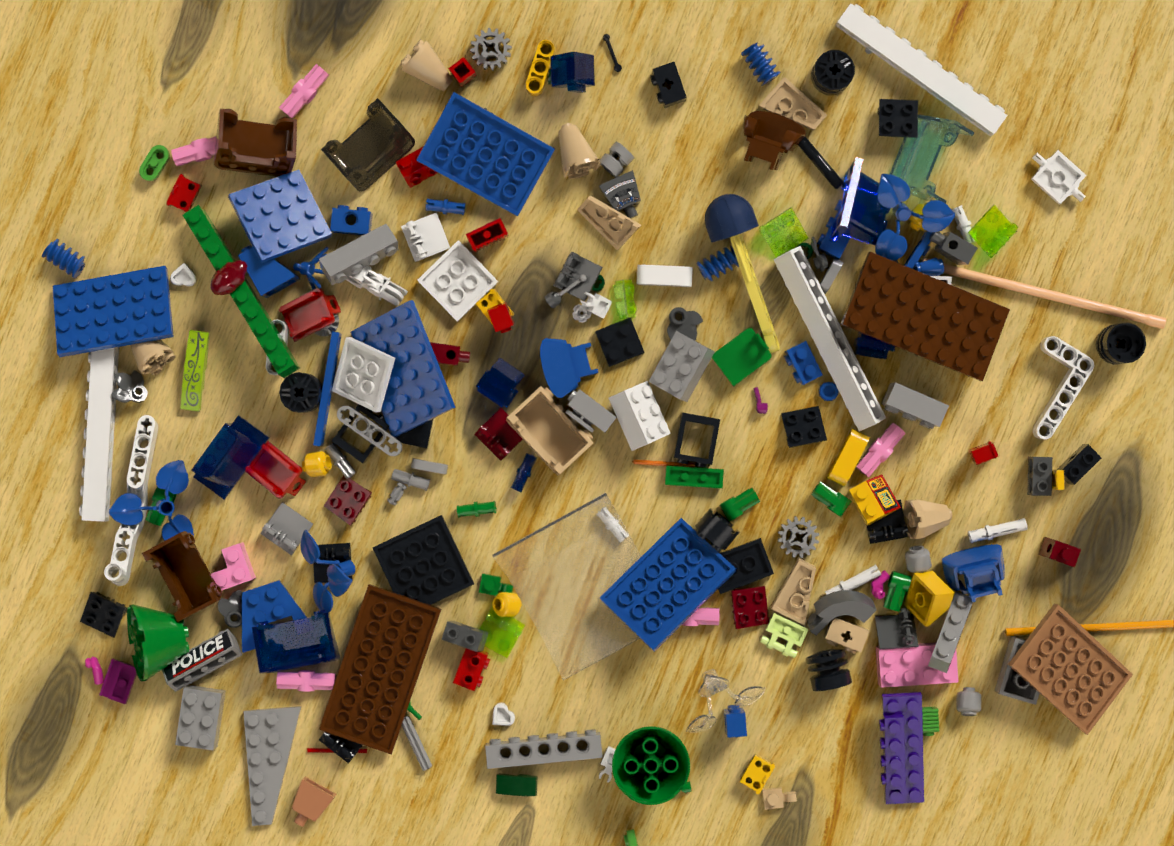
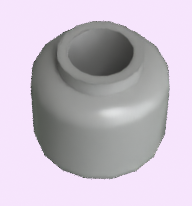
(918, 559)
(968, 702)

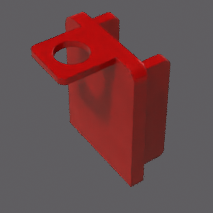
(309, 313)
(275, 471)

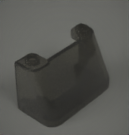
(371, 148)

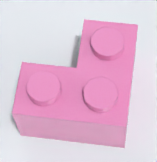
(238, 567)

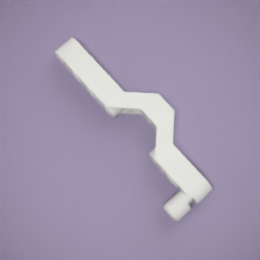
(139, 489)

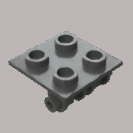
(572, 269)
(896, 630)

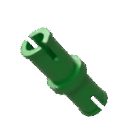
(476, 509)

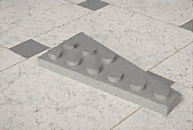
(268, 747)

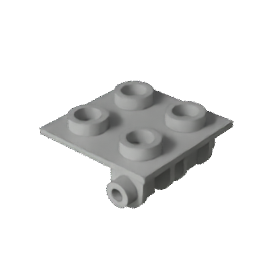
(286, 528)

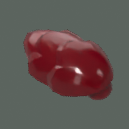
(228, 277)

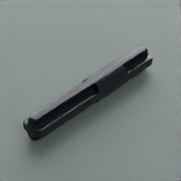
(822, 165)

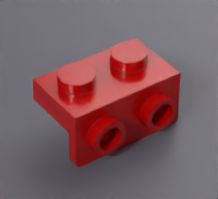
(414, 171)

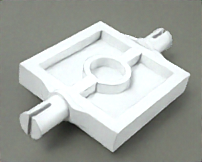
(1058, 177)

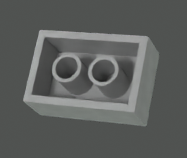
(681, 366)
(914, 405)
(1010, 682)
(200, 717)

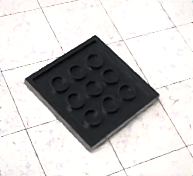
(424, 563)

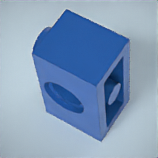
(339, 220)
(735, 721)

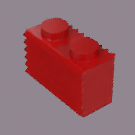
(487, 235)

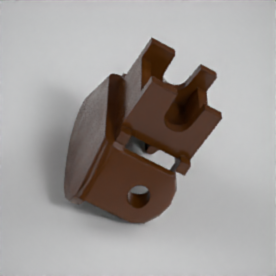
(771, 136)

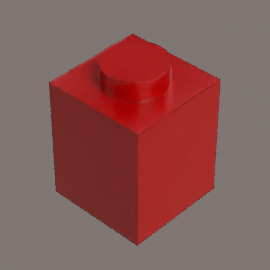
(462, 72)
(501, 317)

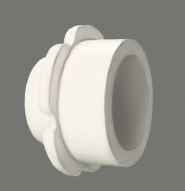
(576, 314)

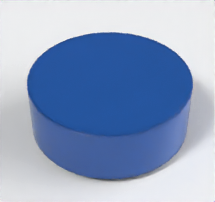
(828, 391)

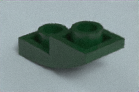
(516, 785)

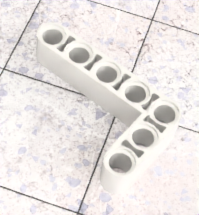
(1064, 387)

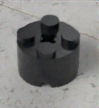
(716, 529)

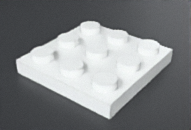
(457, 280)
(363, 374)

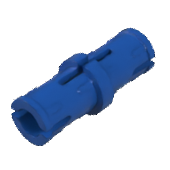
(445, 206)

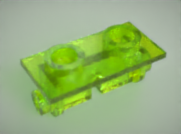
(625, 290)

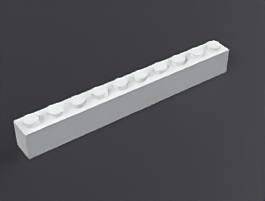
(921, 70)
(829, 338)
(99, 435)

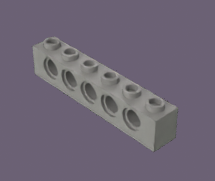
(497, 760)

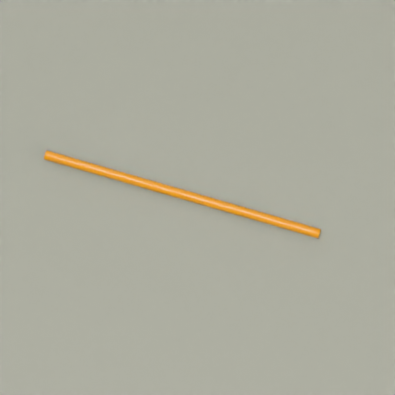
(1102, 627)

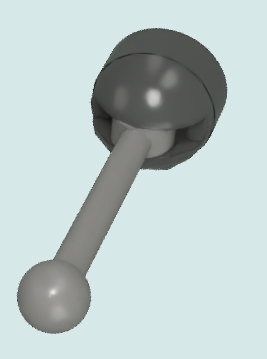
(554, 298)

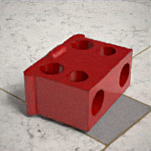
(182, 193)
(983, 453)

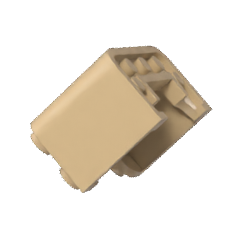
(549, 430)

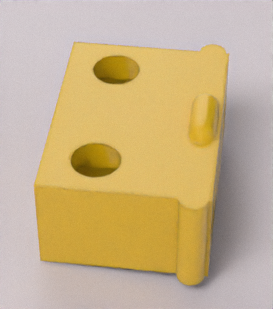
(493, 299)
(758, 774)

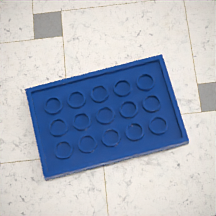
(485, 154)
(112, 311)
(416, 381)
(667, 584)

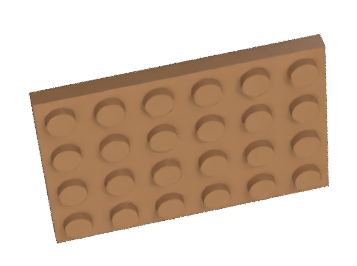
(1070, 669)

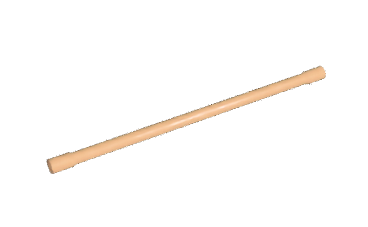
(1148, 319)

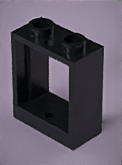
(352, 450)
(702, 462)

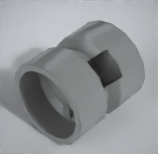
(613, 166)

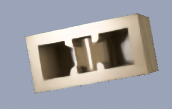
(857, 635)

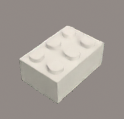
(639, 415)

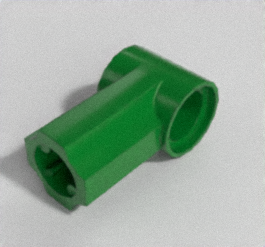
(834, 501)
(737, 505)
(153, 516)
(898, 586)

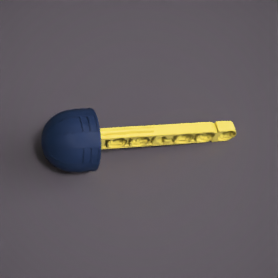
(728, 218)

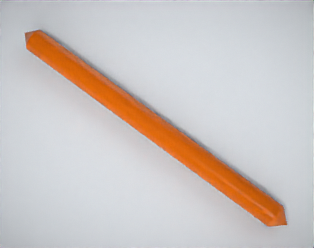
(662, 463)

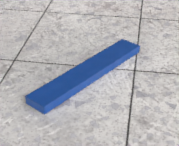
(327, 389)

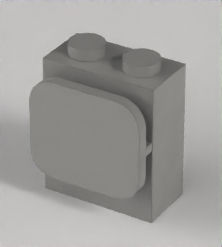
(589, 412)

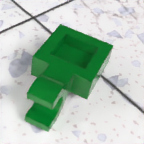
(492, 585)

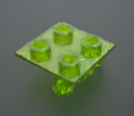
(992, 231)
(783, 232)
(502, 632)

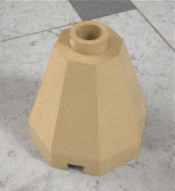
(925, 517)

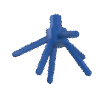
(308, 269)

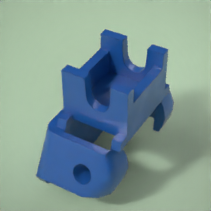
(564, 365)
(981, 567)

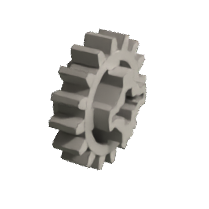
(496, 42)
(790, 541)

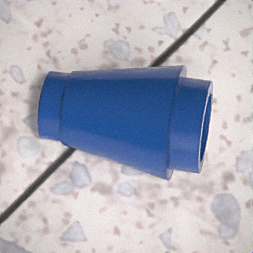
(931, 267)

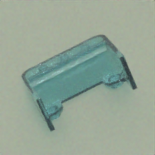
(919, 154)

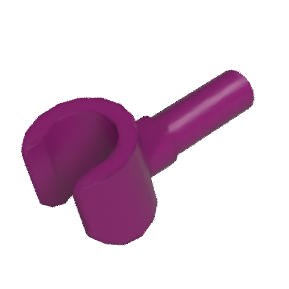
(761, 408)

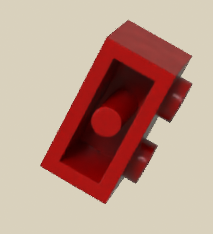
(471, 668)

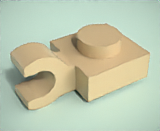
(774, 798)

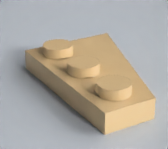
(793, 104)
(608, 222)
(796, 591)

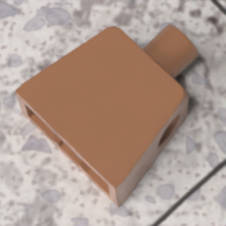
(311, 801)

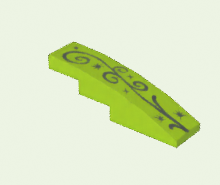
(194, 370)

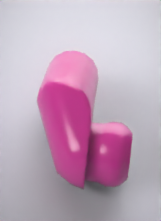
(877, 585)
(96, 669)

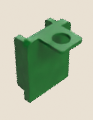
(742, 356)

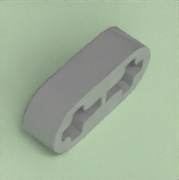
(831, 275)
(429, 466)

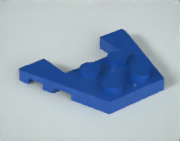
(268, 604)

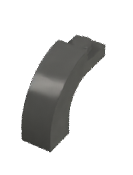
(838, 604)

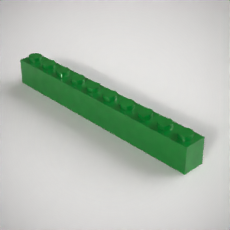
(243, 295)

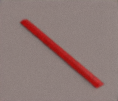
(327, 750)

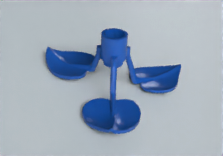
(890, 194)
(170, 477)
(336, 573)

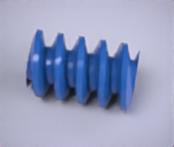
(760, 63)
(64, 258)
(718, 264)

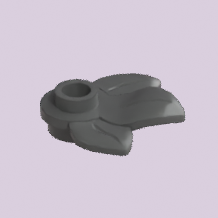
(820, 261)
(685, 325)
(127, 386)
(232, 607)

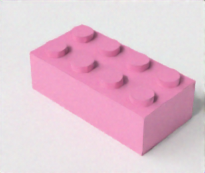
(911, 667)

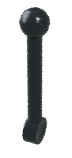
(617, 67)

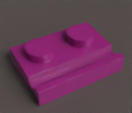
(118, 681)

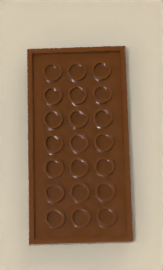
(925, 316)
(380, 669)

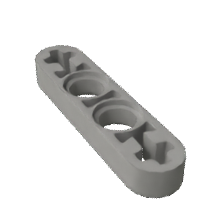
(371, 428)

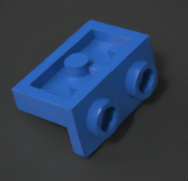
(803, 363)

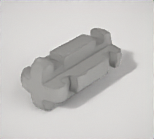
(397, 493)

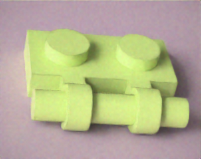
(787, 630)

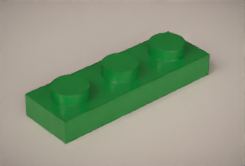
(694, 477)

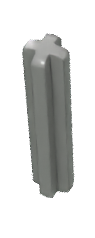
(416, 744)

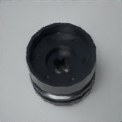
(823, 78)
(1129, 349)
(312, 392)
(828, 668)

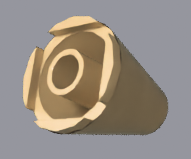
(576, 152)

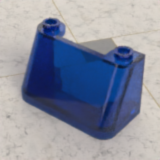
(295, 643)

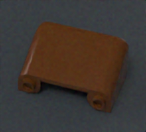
(254, 145)
(184, 574)

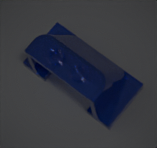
(860, 211)
(228, 455)

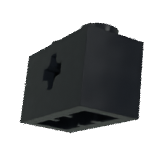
(670, 74)
(1079, 463)

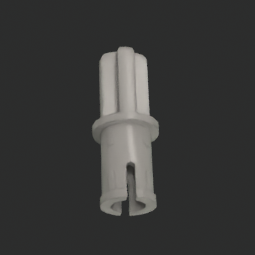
(340, 460)
(410, 479)

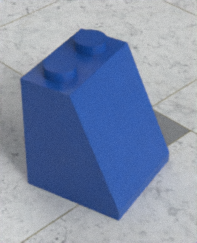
(267, 276)

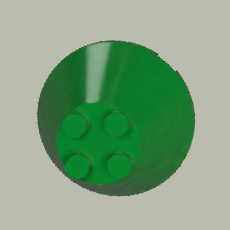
(156, 639)
(651, 765)

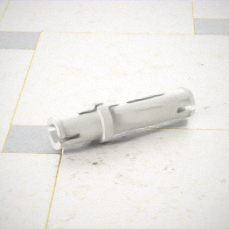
(990, 532)
(857, 580)

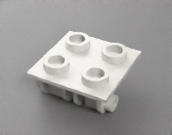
(425, 237)

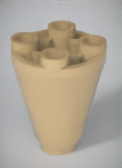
(426, 66)
(152, 356)

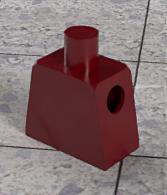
(458, 356)
(1059, 552)

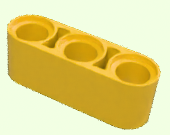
(540, 58)
(848, 457)

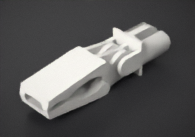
(378, 285)

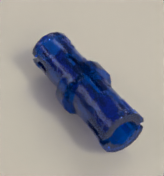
(523, 472)

